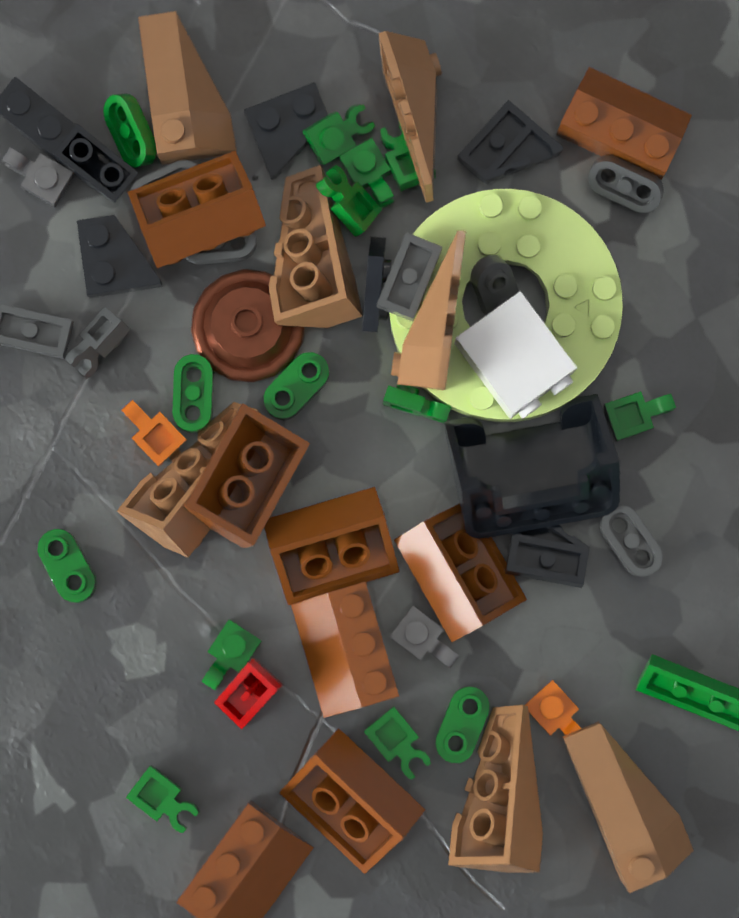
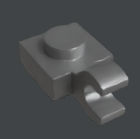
(42, 178)
(420, 635)

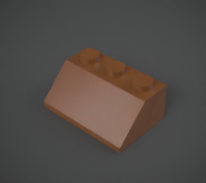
(623, 123)
(196, 209)
(246, 476)
(331, 545)
(459, 573)
(345, 650)
(352, 801)
(246, 868)

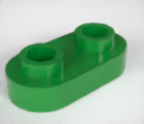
(130, 130)
(296, 385)
(193, 394)
(67, 564)
(460, 724)

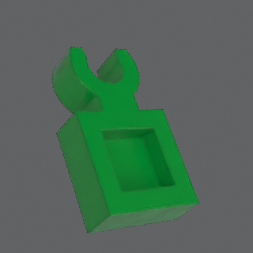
(332, 134)
(400, 160)
(352, 202)
(407, 400)
(393, 737)
(157, 795)

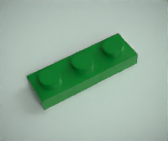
(690, 691)

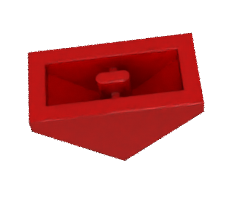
(248, 693)

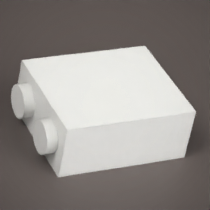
(516, 356)

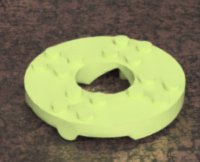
(571, 267)

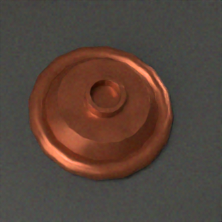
(238, 330)

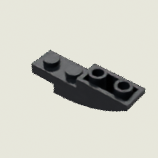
(65, 141)

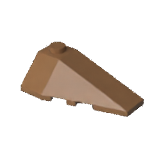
(413, 89)
(183, 100)
(312, 268)
(429, 340)
(159, 501)
(502, 811)
(633, 816)

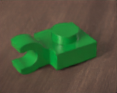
(369, 168)
(633, 415)
(233, 650)

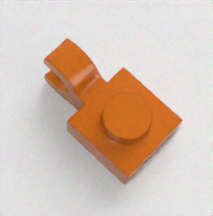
(156, 435)
(553, 710)

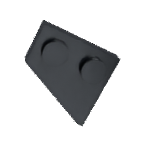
(377, 272)

